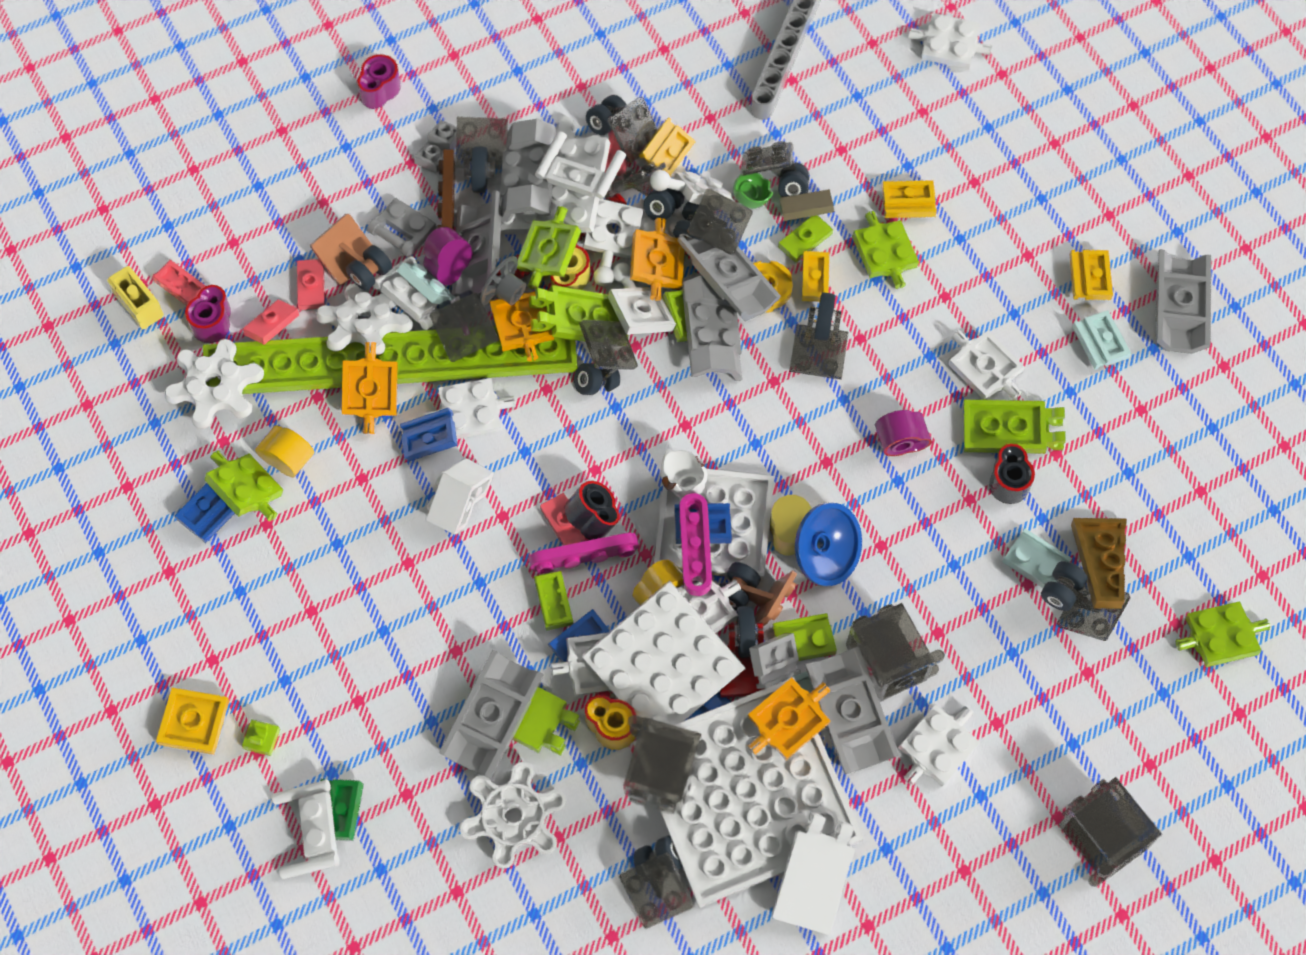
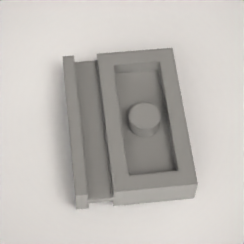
(775, 660)

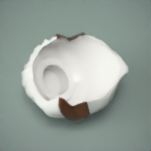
(682, 473)

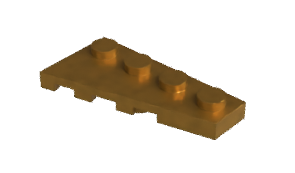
(1102, 556)

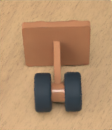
(350, 254)
(769, 601)

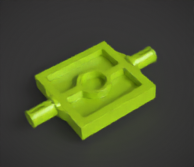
(548, 248)
(885, 249)
(243, 485)
(1222, 634)

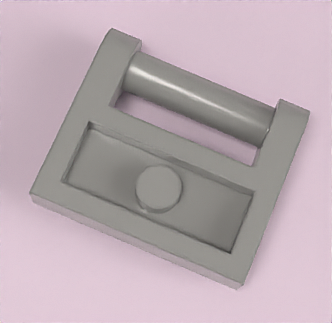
(405, 221)

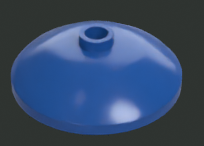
(828, 544)

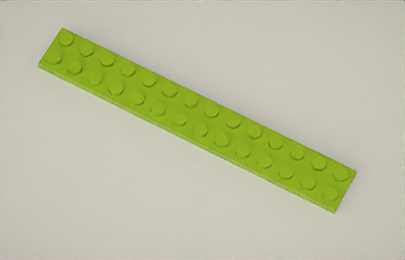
(419, 354)

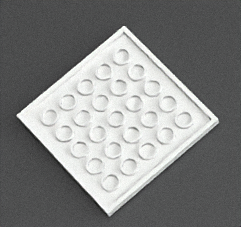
(749, 805)

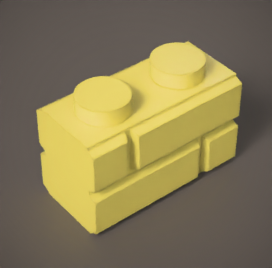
(135, 297)

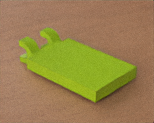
(567, 309)
(1002, 422)
(542, 720)

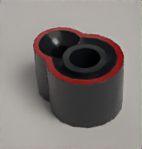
(1011, 475)
(592, 510)

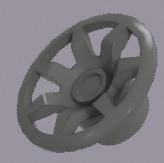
(506, 285)

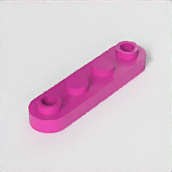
(695, 544)
(577, 553)

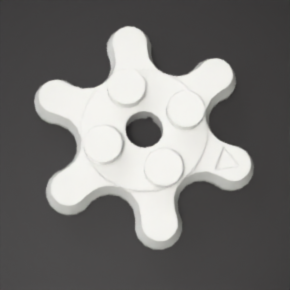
(370, 330)
(212, 399)
(513, 795)

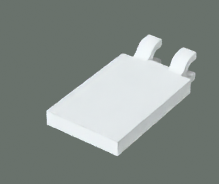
(814, 876)

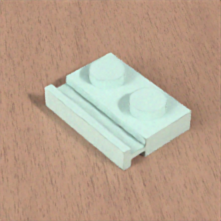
(425, 283)
(1101, 339)
(1034, 558)

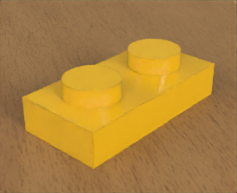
(815, 275)

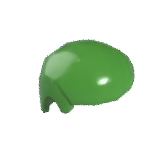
(752, 190)

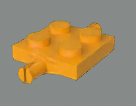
(657, 259)
(514, 325)
(369, 388)
(789, 718)

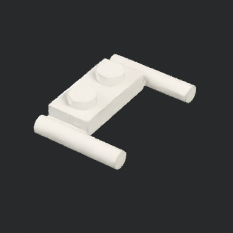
(576, 175)
(407, 296)
(316, 827)

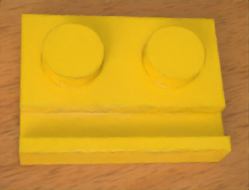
(668, 146)
(909, 199)
(1091, 275)

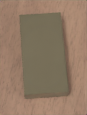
(806, 205)

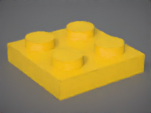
(192, 721)

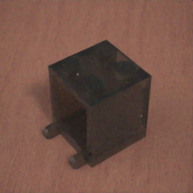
(893, 651)
(661, 764)
(1108, 829)

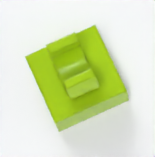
(261, 737)

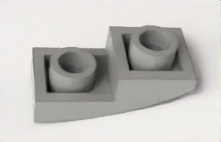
(440, 138)

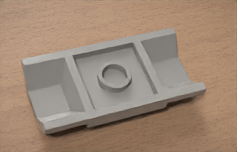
(525, 149)
(482, 231)
(732, 278)
(1183, 303)
(711, 330)
(491, 715)
(856, 716)

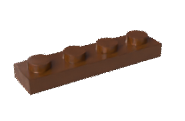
(446, 189)

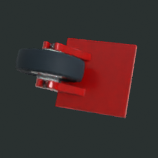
(746, 634)

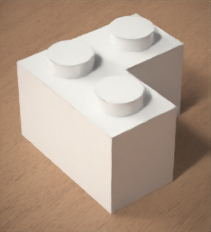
(457, 493)

